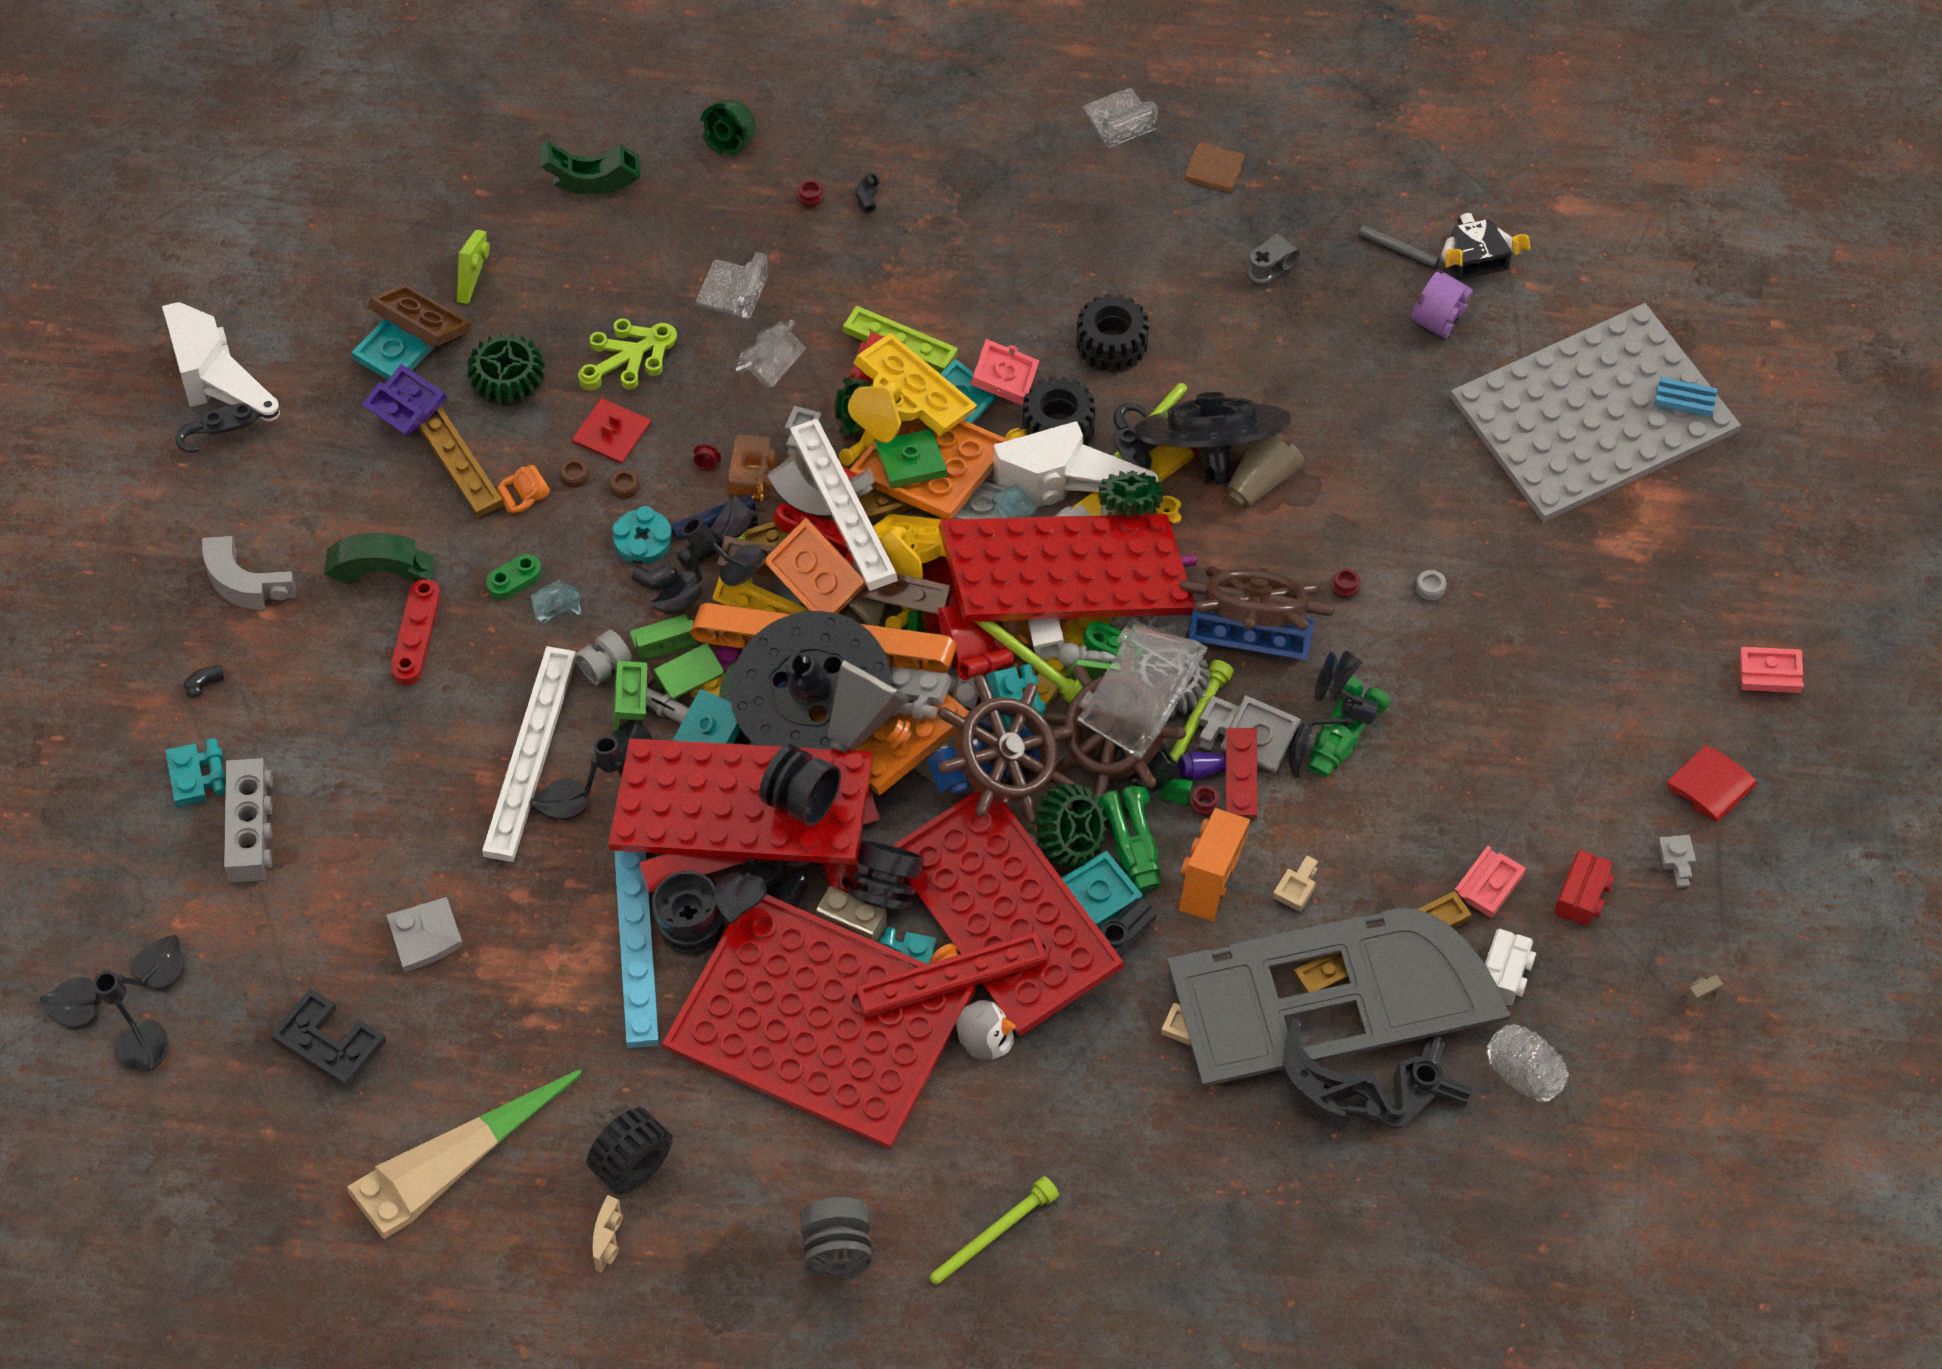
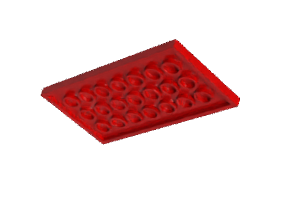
(1065, 567)
(709, 804)
(995, 884)

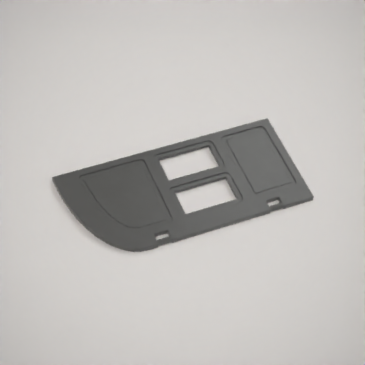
(1405, 976)

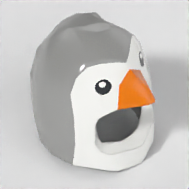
(982, 1028)

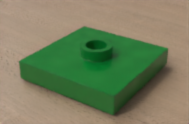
(911, 459)

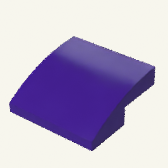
(404, 400)

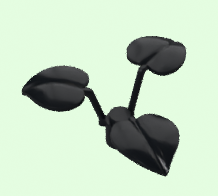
(731, 522)
(1353, 706)
(566, 797)
(740, 893)
(75, 999)

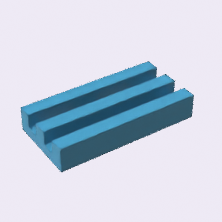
(1686, 393)

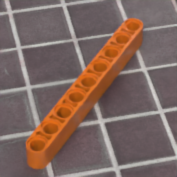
(903, 648)

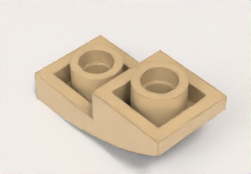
(604, 1238)

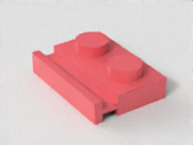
(1771, 669)
(1490, 881)

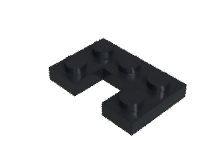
(302, 1037)

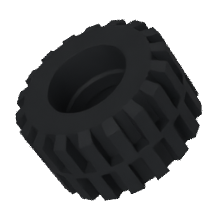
(1109, 350)
(1058, 397)
(629, 1150)

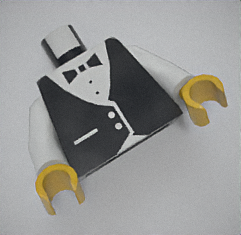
(1480, 247)

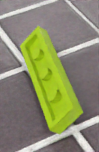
(932, 351)

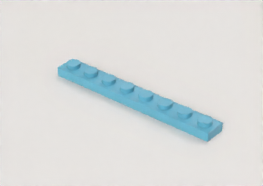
(636, 951)

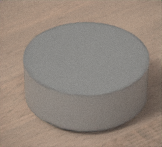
(1431, 585)

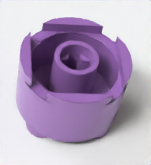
(1441, 304)

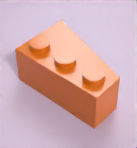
(1212, 862)

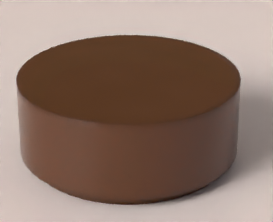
(574, 472)
(624, 483)

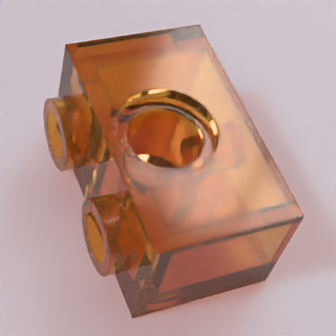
(751, 453)

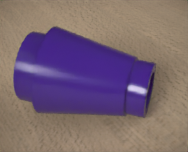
(1200, 764)

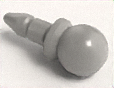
(1070, 652)

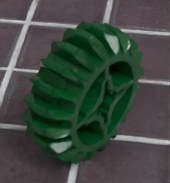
(505, 368)
(1061, 826)

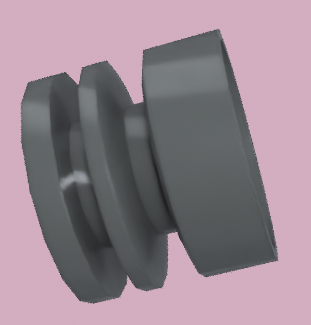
(836, 1237)

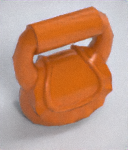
(529, 486)

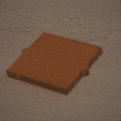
(1215, 166)

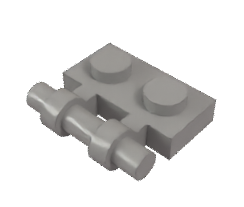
(922, 688)

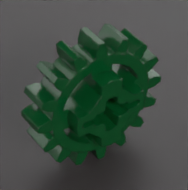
(1130, 493)

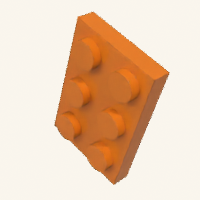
(815, 570)

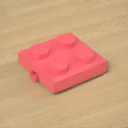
(1004, 372)

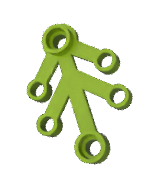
(629, 352)

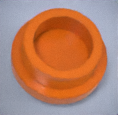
(898, 733)

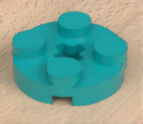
(642, 521)

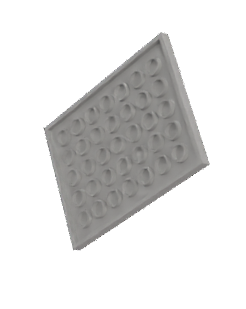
(1585, 412)

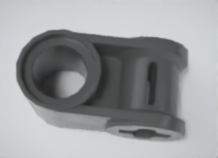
(1272, 259)

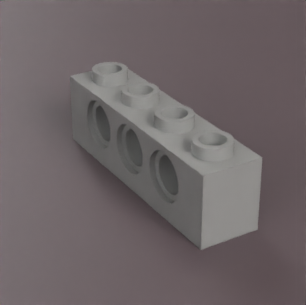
(240, 862)

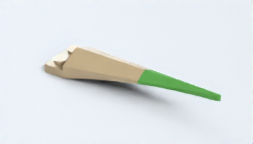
(413, 1180)

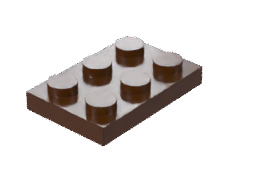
(419, 315)

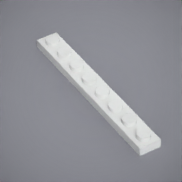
(843, 505)
(529, 754)

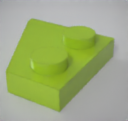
(470, 264)

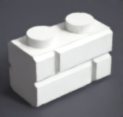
(1507, 962)

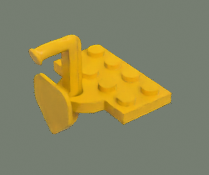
(901, 391)
(909, 544)

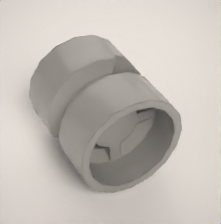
(600, 659)

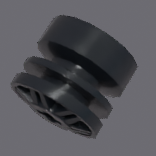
(800, 784)
(886, 875)
(687, 912)

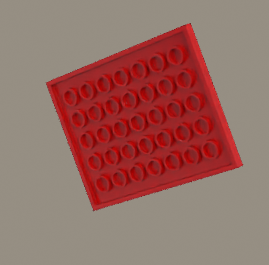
(788, 1022)

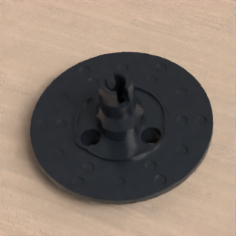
(1212, 427)
(795, 649)

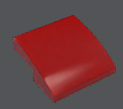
(967, 635)
(1711, 783)

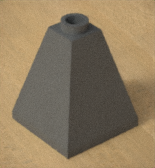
(860, 707)

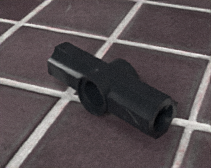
(1128, 925)

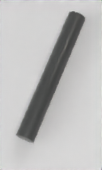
(1399, 246)

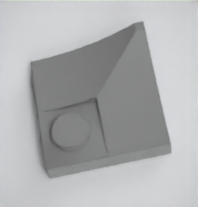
(424, 933)

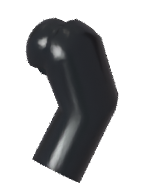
(865, 191)
(657, 578)
(202, 676)

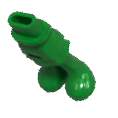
(1336, 741)
(1139, 852)

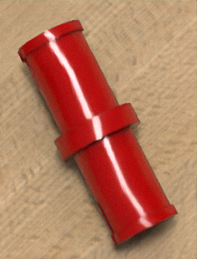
(985, 663)

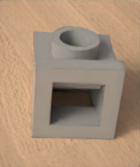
(962, 690)

